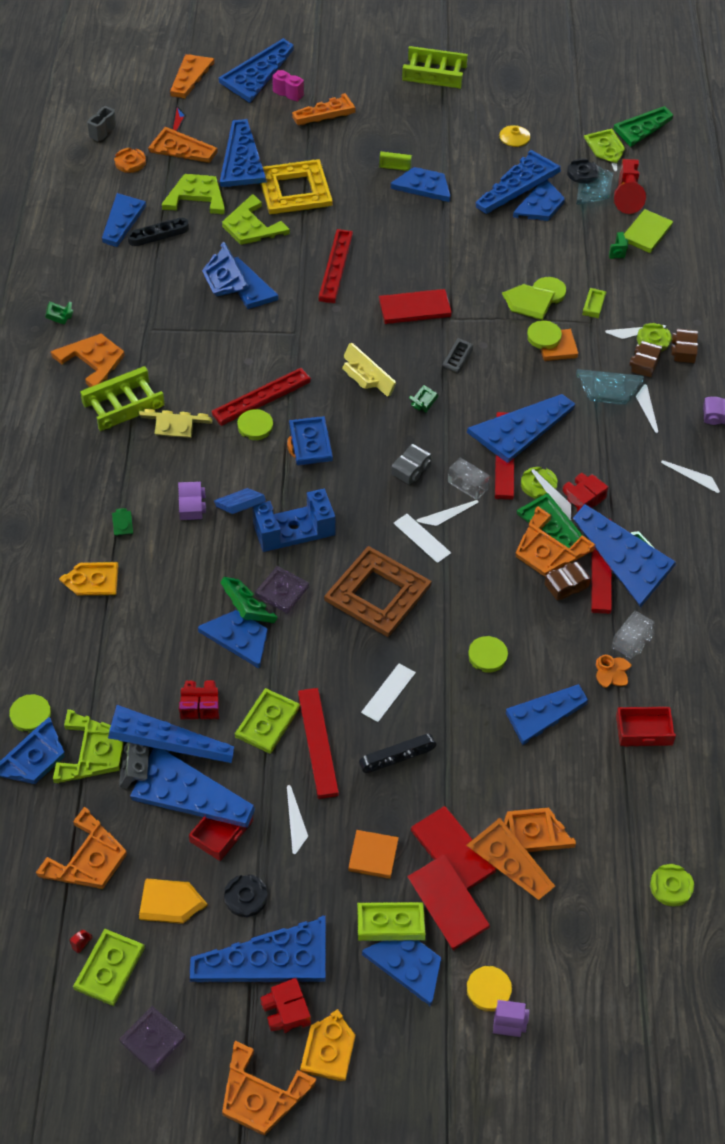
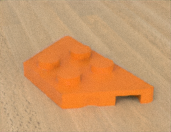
(538, 830)

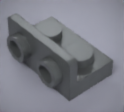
(133, 764)

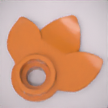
(614, 672)

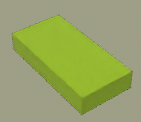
(395, 161)
(594, 303)

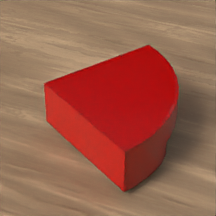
(80, 940)

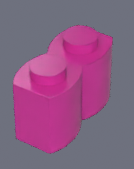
(288, 85)

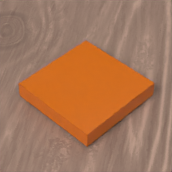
(564, 350)
(373, 854)

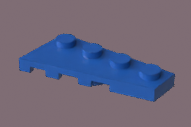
(121, 218)
(258, 292)
(538, 714)

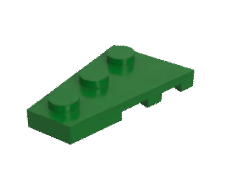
(245, 603)

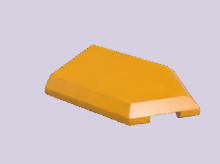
(92, 578)
(169, 901)
(328, 1048)

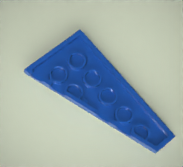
(254, 73)
(241, 158)
(519, 179)
(518, 429)
(630, 558)
(151, 732)
(186, 790)
(267, 958)

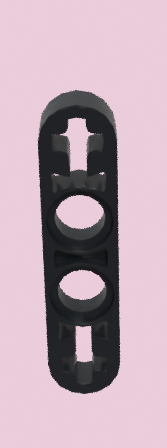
(135, 236)
(397, 753)

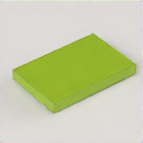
(647, 230)
(267, 720)
(390, 921)
(109, 967)

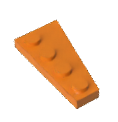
(189, 73)
(321, 111)
(180, 145)
(509, 856)

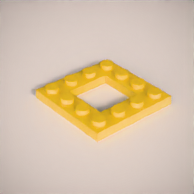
(313, 170)

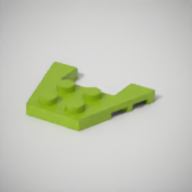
(197, 189)
(247, 227)
(97, 753)

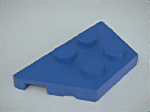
(423, 183)
(541, 203)
(224, 274)
(238, 636)
(33, 755)
(409, 964)

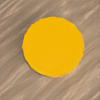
(487, 986)

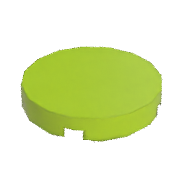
(554, 285)
(544, 334)
(654, 334)
(255, 424)
(532, 486)
(488, 654)
(29, 712)
(672, 885)

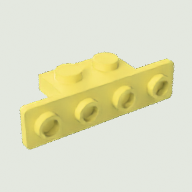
(366, 372)
(174, 424)

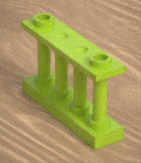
(434, 76)
(117, 386)

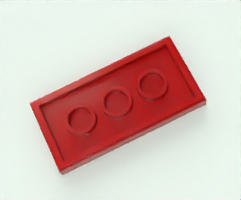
(415, 306)
(444, 835)
(448, 902)

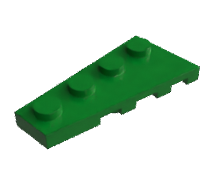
(641, 126)
(559, 526)

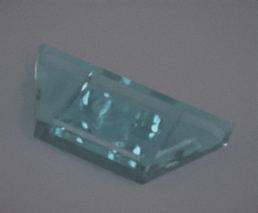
(596, 190)
(609, 386)

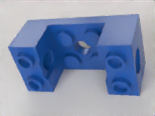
(313, 522)

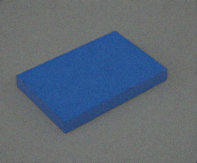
(310, 440)
(240, 500)

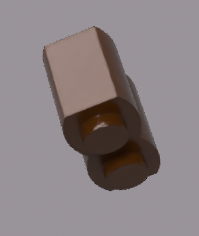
(684, 345)
(645, 358)
(567, 580)

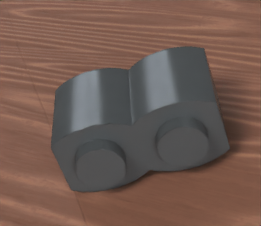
(102, 123)
(411, 464)

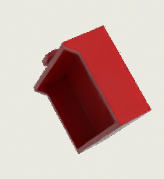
(645, 726)
(216, 836)

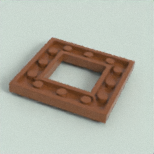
(385, 620)

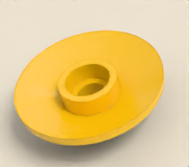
(514, 136)

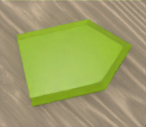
(605, 145)
(528, 300)

